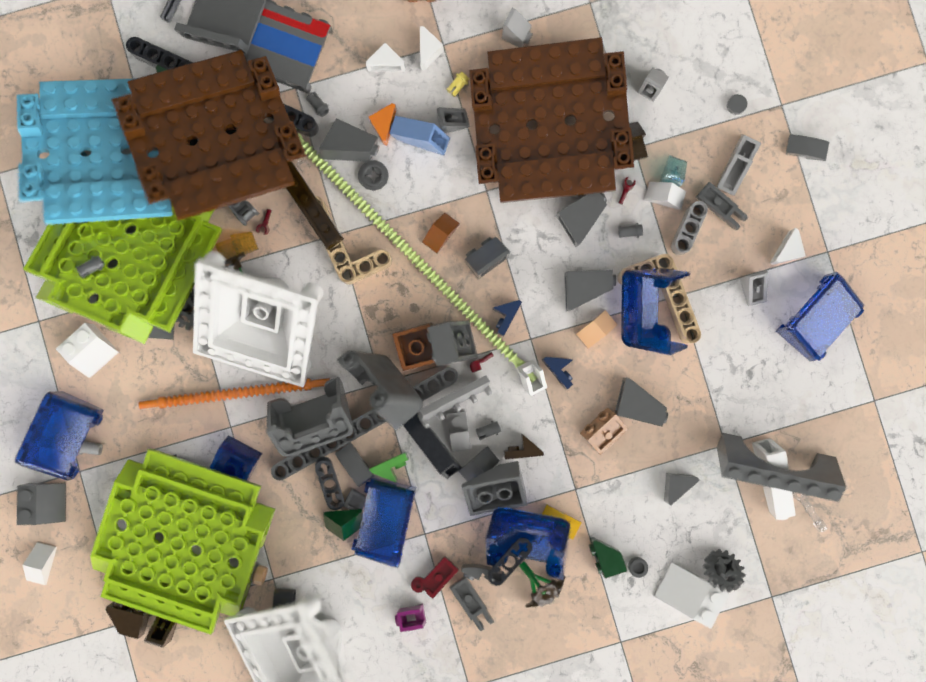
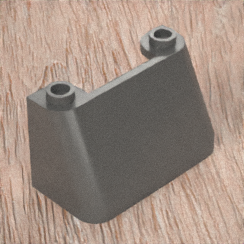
(395, 397)
(309, 423)

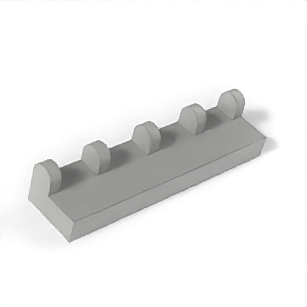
(453, 400)

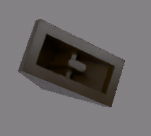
(160, 632)

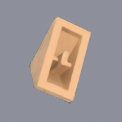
(596, 329)

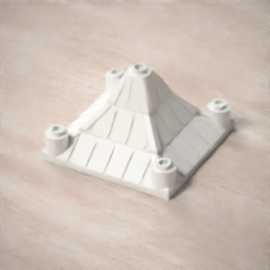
(253, 321)
(288, 643)

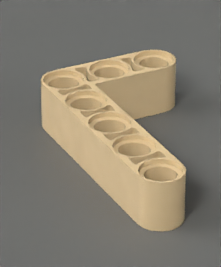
(355, 267)
(668, 292)

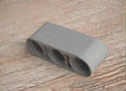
(695, 221)

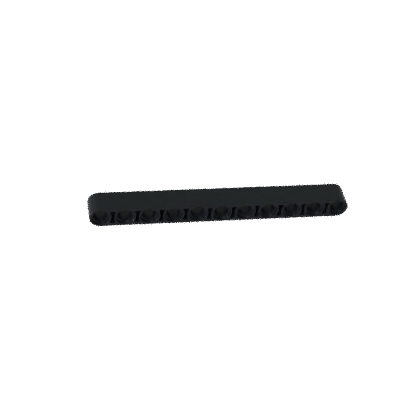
(164, 58)

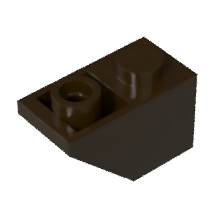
(128, 620)

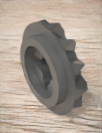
(367, 169)

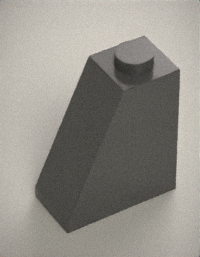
(348, 143)
(581, 215)
(586, 286)
(639, 404)

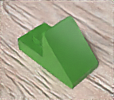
(385, 468)

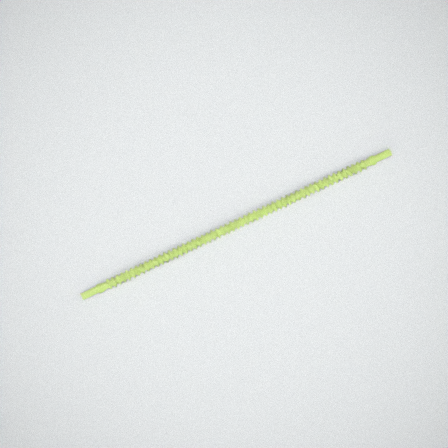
(412, 255)

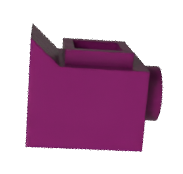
(401, 618)

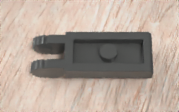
(721, 205)
(470, 601)

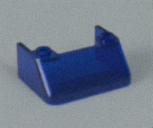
(640, 310)

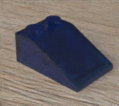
(236, 459)

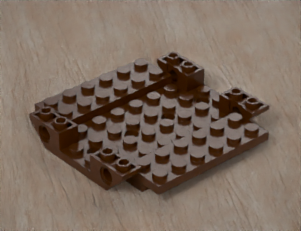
(547, 87)
(200, 105)

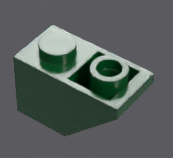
(609, 558)

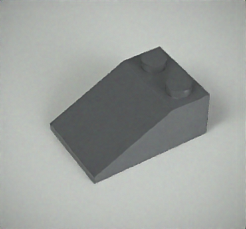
(452, 342)
(495, 489)

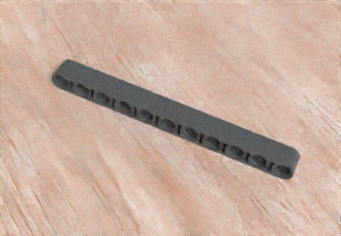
(291, 468)

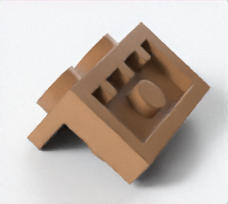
(604, 430)

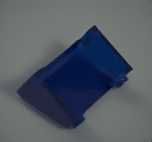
(822, 317)
(58, 435)
(384, 521)
(546, 533)

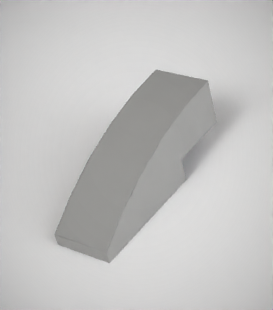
(738, 164)

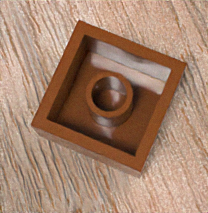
(413, 347)

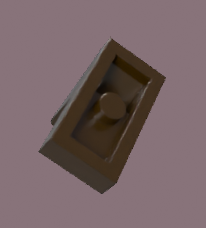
(639, 148)
(529, 450)

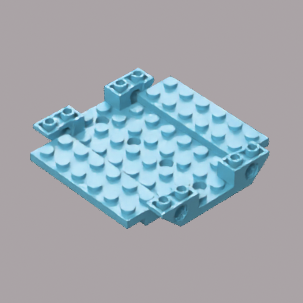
(76, 187)

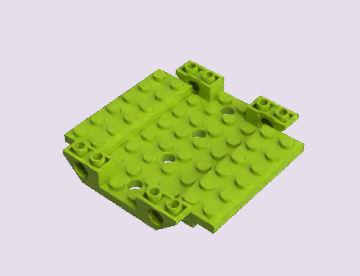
(147, 284)
(190, 509)

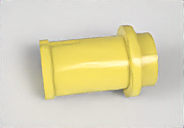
(458, 83)

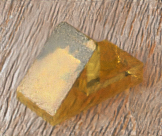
(237, 244)

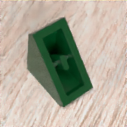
(343, 522)

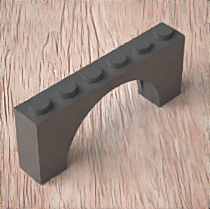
(739, 463)

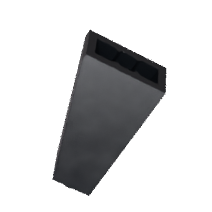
(432, 447)

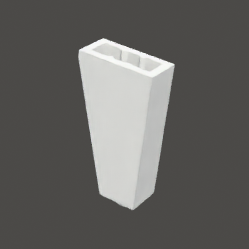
(779, 501)

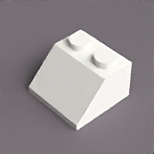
(87, 349)

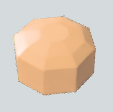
(259, 575)

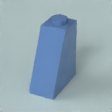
(420, 134)

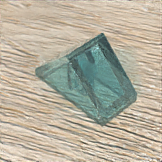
(674, 171)

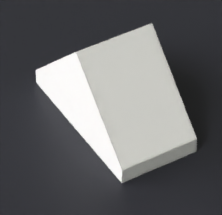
(429, 48)
(385, 60)
(665, 194)
(790, 248)
(39, 563)

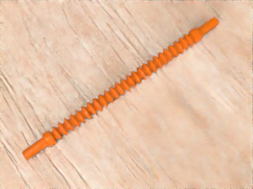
(163, 402)

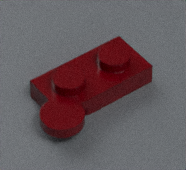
(436, 578)

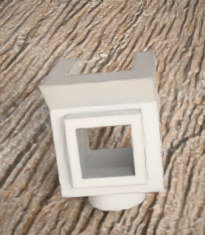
(527, 368)

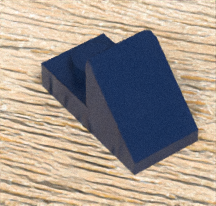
(508, 310)
(555, 366)

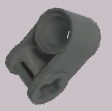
(243, 211)

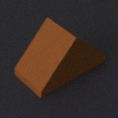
(440, 232)

